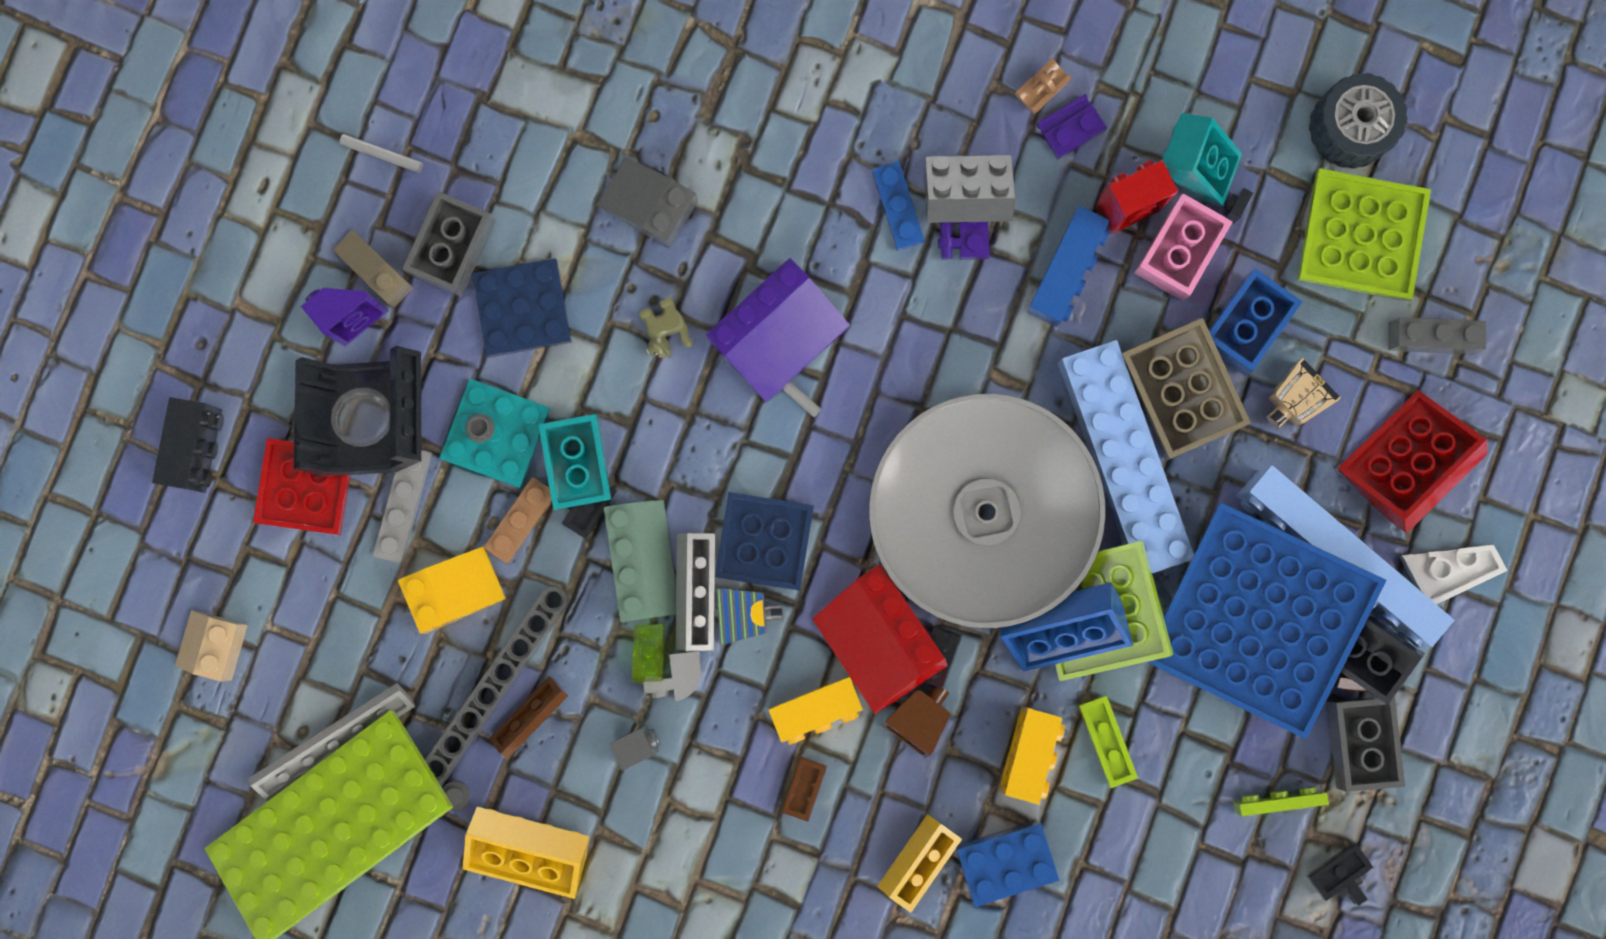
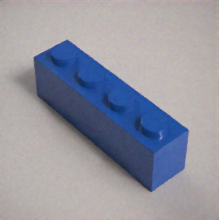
(1068, 267)

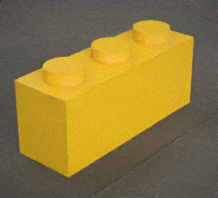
(816, 711)
(919, 863)

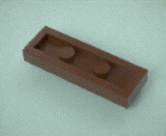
(528, 717)

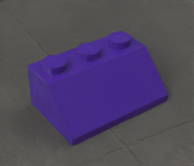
(343, 312)

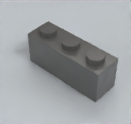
(1437, 335)

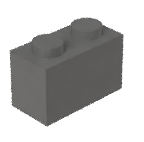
(635, 747)

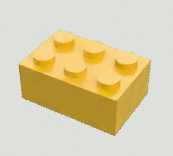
(1031, 755)

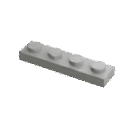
(401, 510)

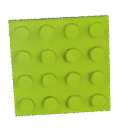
(1364, 234)
(1133, 581)

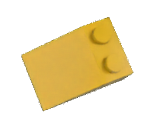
(451, 590)

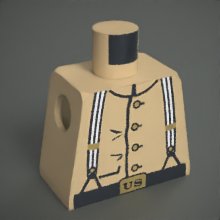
(1300, 396)

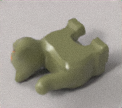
(661, 326)

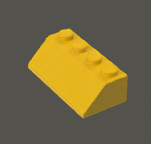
(525, 852)

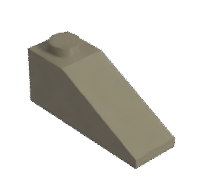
(372, 268)

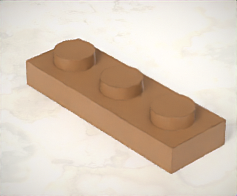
(519, 521)

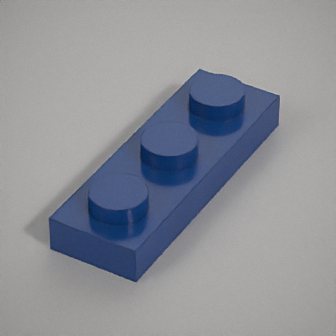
(898, 206)

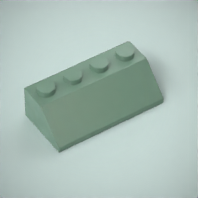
(641, 560)

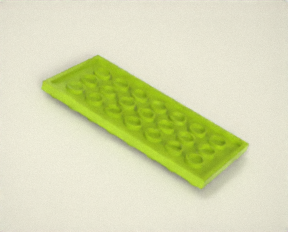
(328, 828)

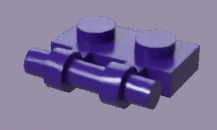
(972, 240)

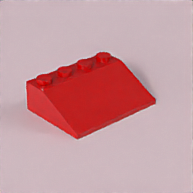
(1414, 460)
(879, 639)

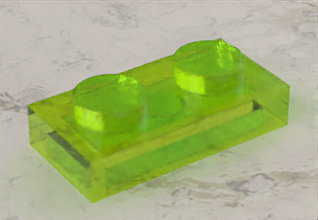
(648, 653)

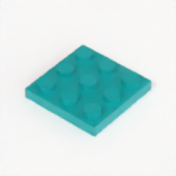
(515, 435)

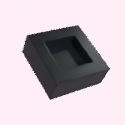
(1236, 204)

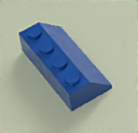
(1078, 627)

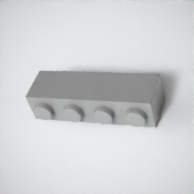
(695, 592)

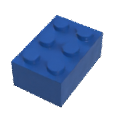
(1252, 321)
(1006, 863)

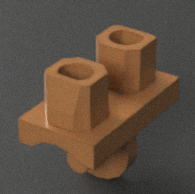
(1042, 86)

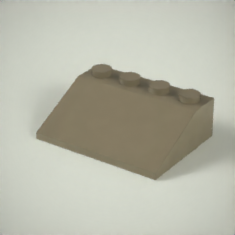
(1185, 389)

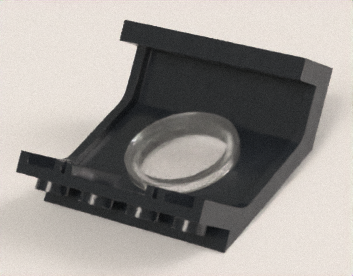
(358, 415)

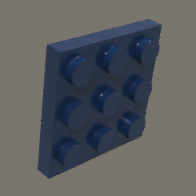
(522, 307)
(764, 541)

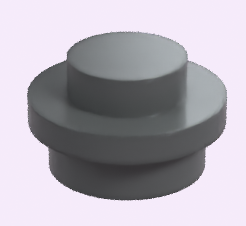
(480, 428)
(458, 794)

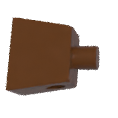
(920, 720)

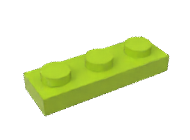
(1108, 741)
(1280, 801)

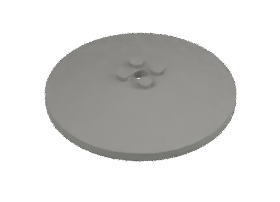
(996, 455)

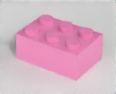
(1183, 247)

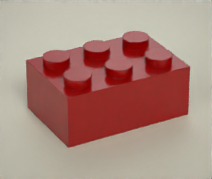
(1136, 196)

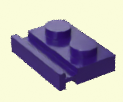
(1071, 126)

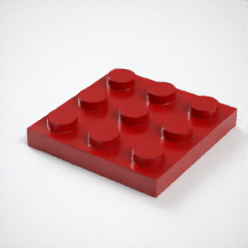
(296, 498)

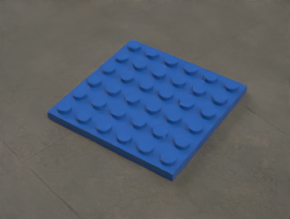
(1266, 619)

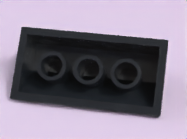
(1381, 660)

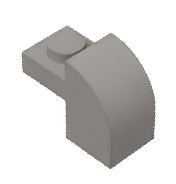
(685, 679)

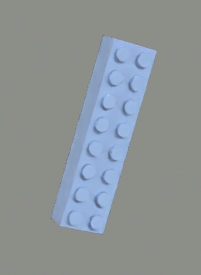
(1125, 454)
(1294, 512)

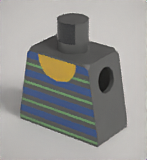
(744, 614)

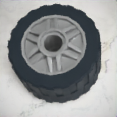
(1358, 120)

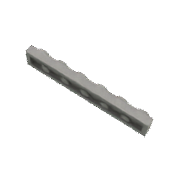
(304, 757)

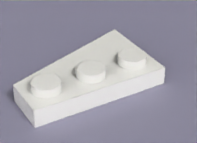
(1452, 571)

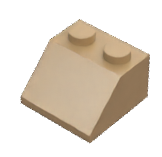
(211, 646)

